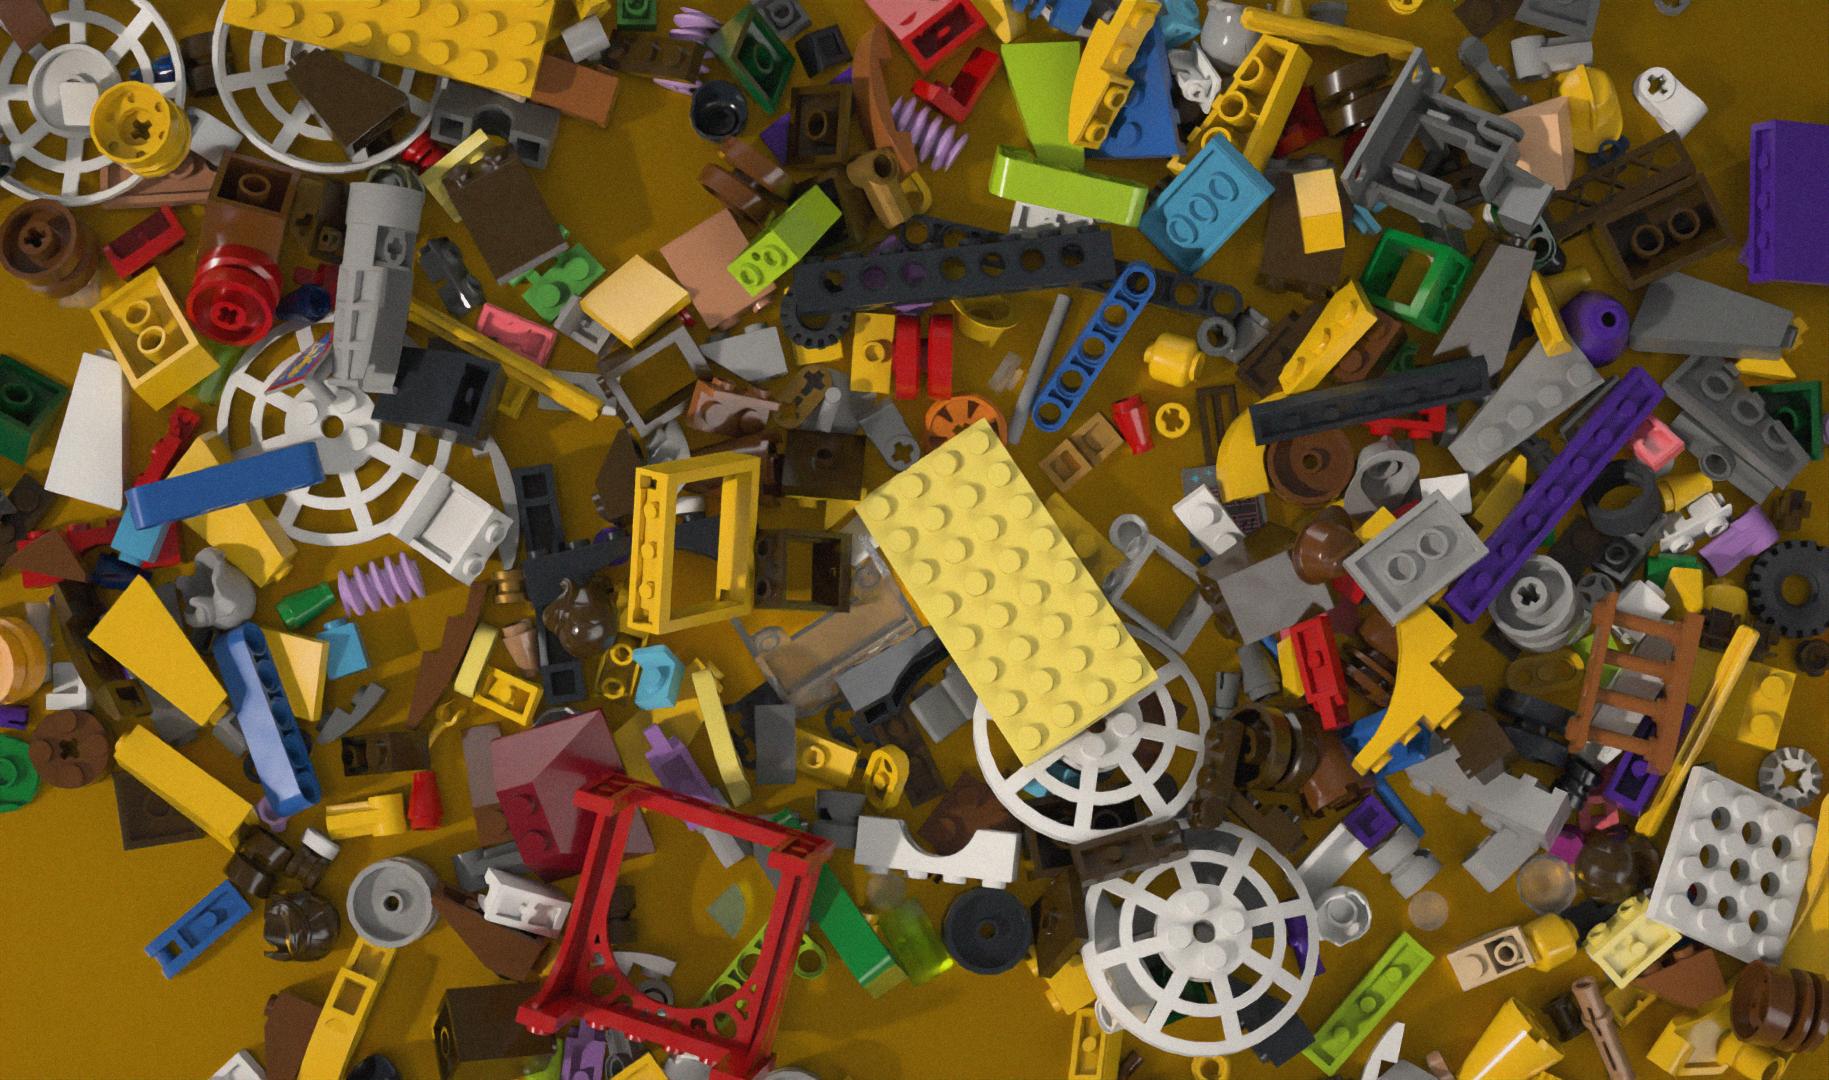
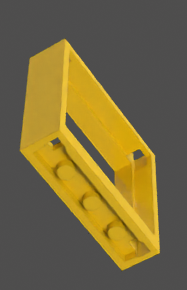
(655, 535)

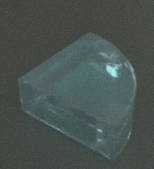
(729, 910)

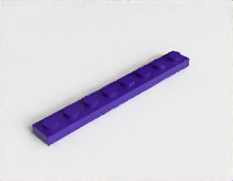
(1554, 493)

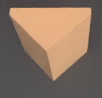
(1547, 141)

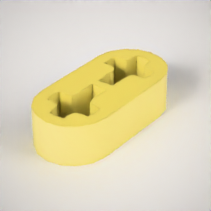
(476, 659)

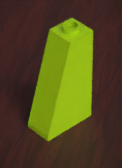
(1042, 89)

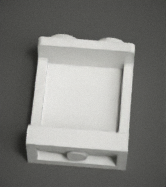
(450, 525)

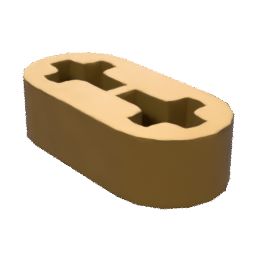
(809, 402)

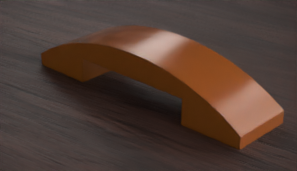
(872, 100)

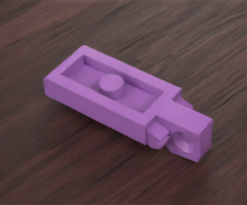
(677, 768)
(584, 1053)

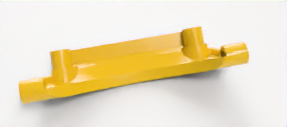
(1702, 1037)

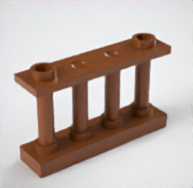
(1675, 674)

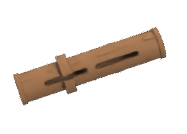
(1598, 1018)

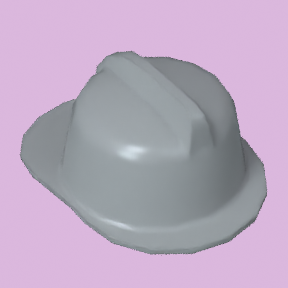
(1380, 479)

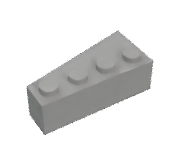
(1523, 404)
(1503, 803)

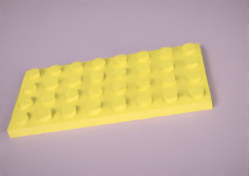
(1005, 592)

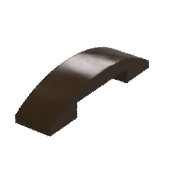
(102, 675)

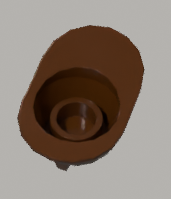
(1324, 546)

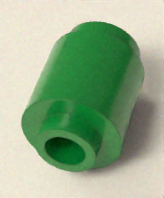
(1658, 567)

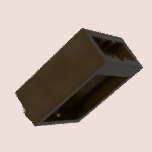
(627, 358)
(830, 553)

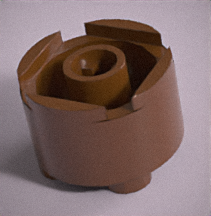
(51, 752)

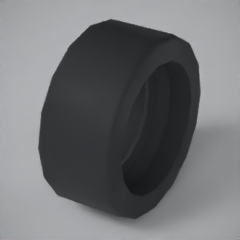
(1629, 519)

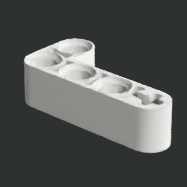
(1119, 976)

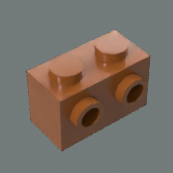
(577, 90)

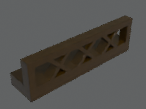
(1581, 222)

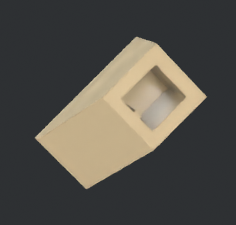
(1490, 956)

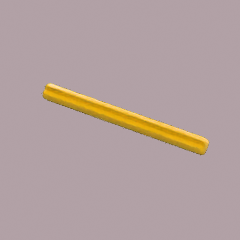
(513, 364)
(1697, 731)

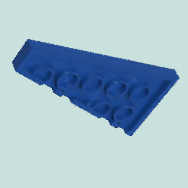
(1147, 119)

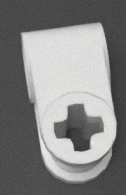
(1672, 103)

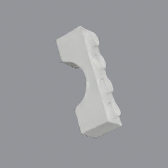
(888, 844)

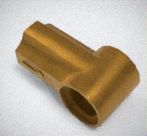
(877, 174)

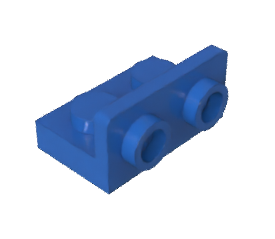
(1416, 751)

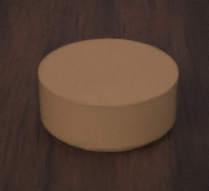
(1439, 1066)

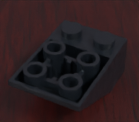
(444, 396)
(1285, 1042)

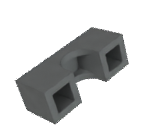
(466, 109)

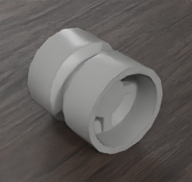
(1405, 861)

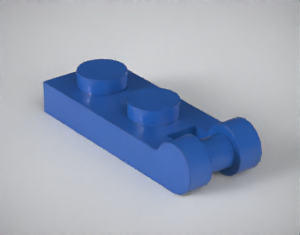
(200, 927)

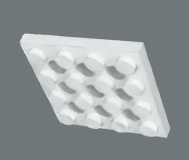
(1713, 881)

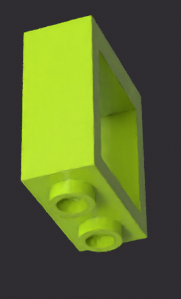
(784, 241)

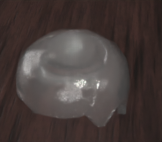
(1546, 883)

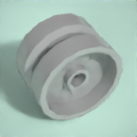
(1538, 606)
(372, 908)

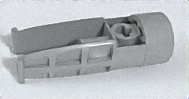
(374, 285)

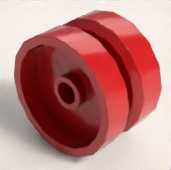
(234, 295)
(923, 356)

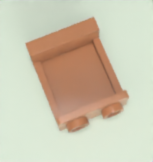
(700, 265)

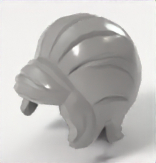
(1224, 38)
(217, 593)

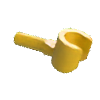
(445, 718)

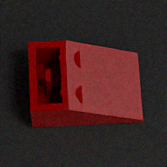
(929, 29)

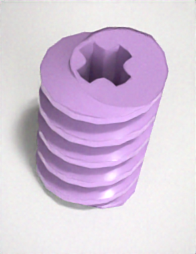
(694, 27)
(928, 134)
(380, 584)

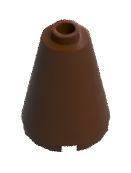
(757, 444)
(1333, 780)

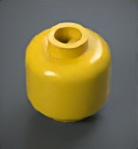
(1174, 359)
(1726, 597)
(1551, 941)

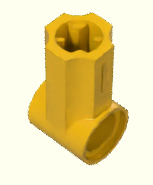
(376, 816)

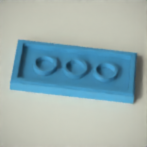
(1204, 205)

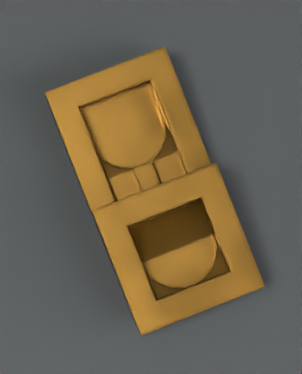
(1081, 451)

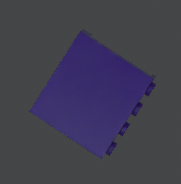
(1789, 203)

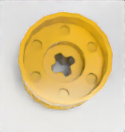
(120, 127)

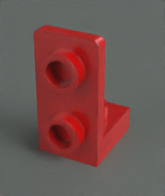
(959, 98)
(1302, 126)
(1432, 424)

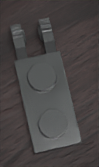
(1491, 78)

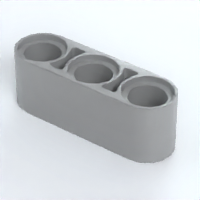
(1496, 858)

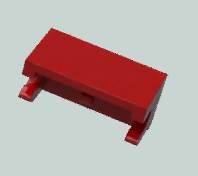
(147, 243)

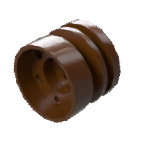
(1375, 665)
(1780, 1007)

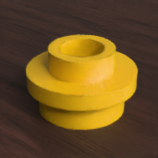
(1222, 1073)

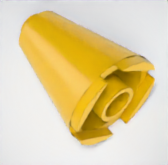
(1512, 1047)

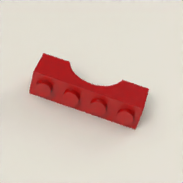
(87, 539)

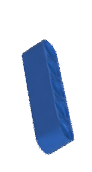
(1090, 365)
(225, 486)
(266, 720)

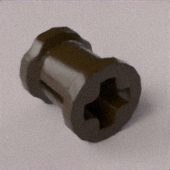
(1564, 1016)

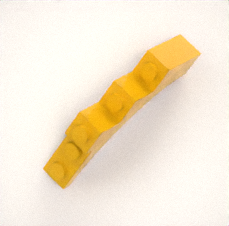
(1420, 689)

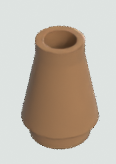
(523, 645)

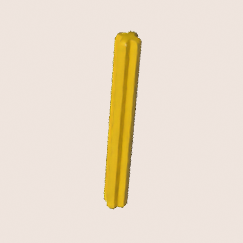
(1325, 34)

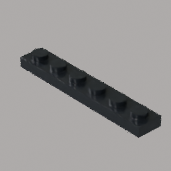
(1370, 400)

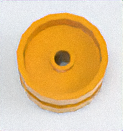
(21, 660)

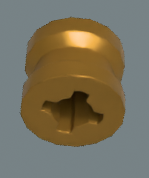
(509, 587)

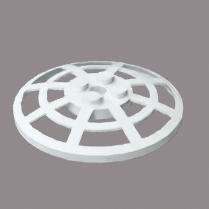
(83, 64)
(296, 121)
(338, 455)
(1104, 752)
(1199, 960)

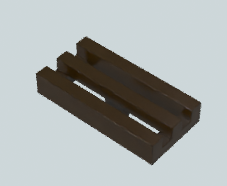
(1215, 392)

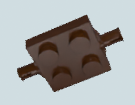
(963, 812)

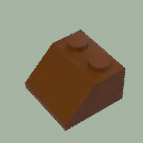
(1371, 353)

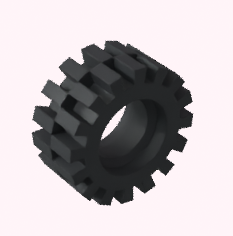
(812, 337)

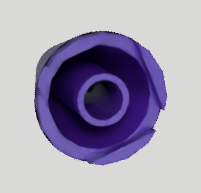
(1598, 326)

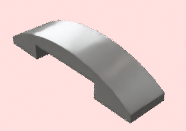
(511, 546)

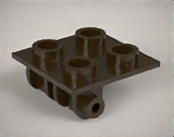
(329, 226)
(1716, 628)

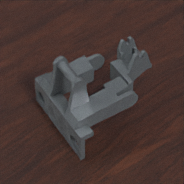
(1436, 121)

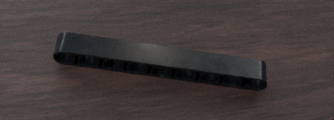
(1166, 281)

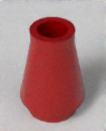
(1134, 422)
(425, 803)

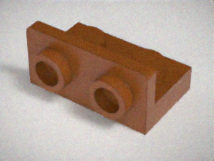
(728, 409)

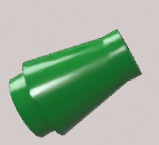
(304, 606)

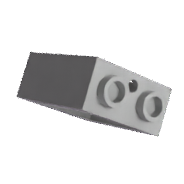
(1189, 618)

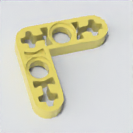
(721, 738)

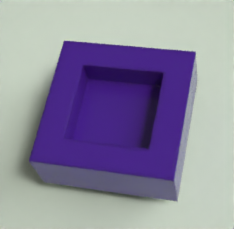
(1369, 821)

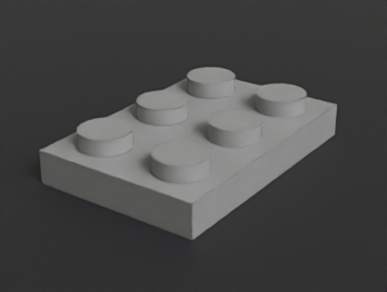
(1415, 558)

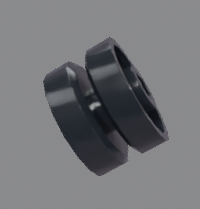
(1531, 726)
(962, 930)

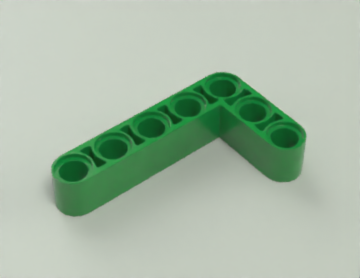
(848, 929)

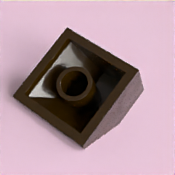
(850, 200)

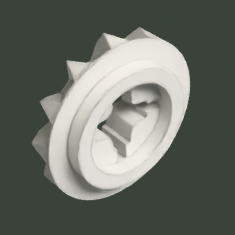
(1772, 775)

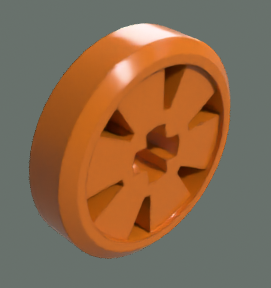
(961, 410)

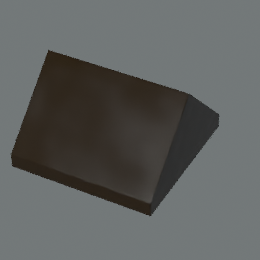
(819, 126)

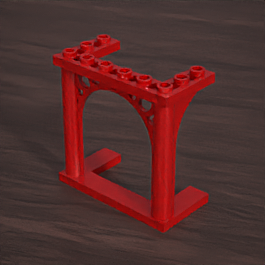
(568, 986)

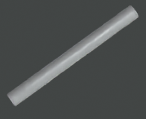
(1038, 368)

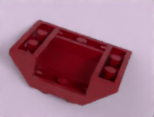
(536, 787)

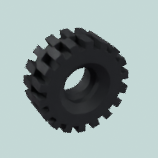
(1767, 580)

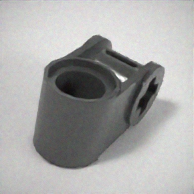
(886, 430)

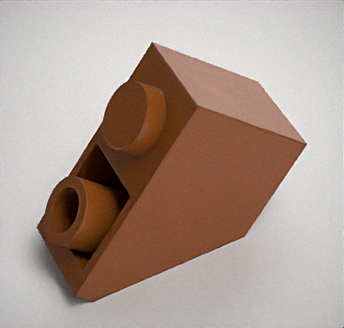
(1685, 978)

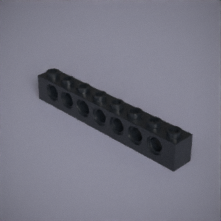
(815, 299)

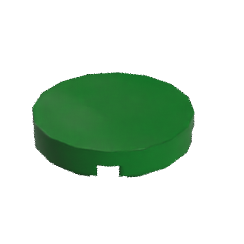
(17, 774)

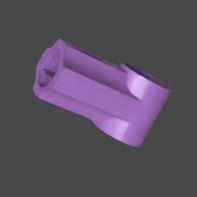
(1747, 536)

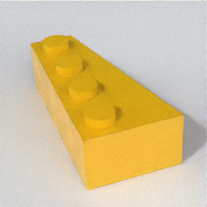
(1254, 104)

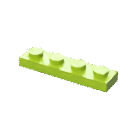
(1367, 1003)

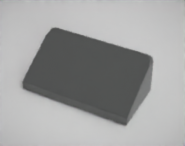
(1580, 415)

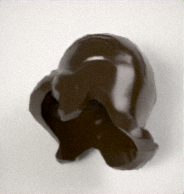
(584, 617)
(1616, 865)
(300, 926)

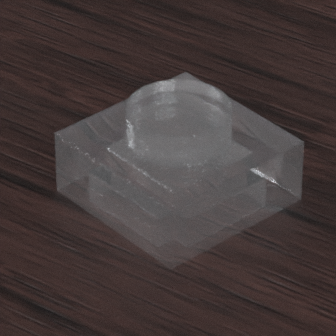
(87, 296)
(1007, 374)

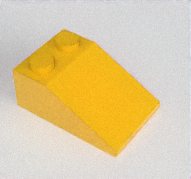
(154, 339)
(1754, 705)

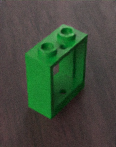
(1428, 307)

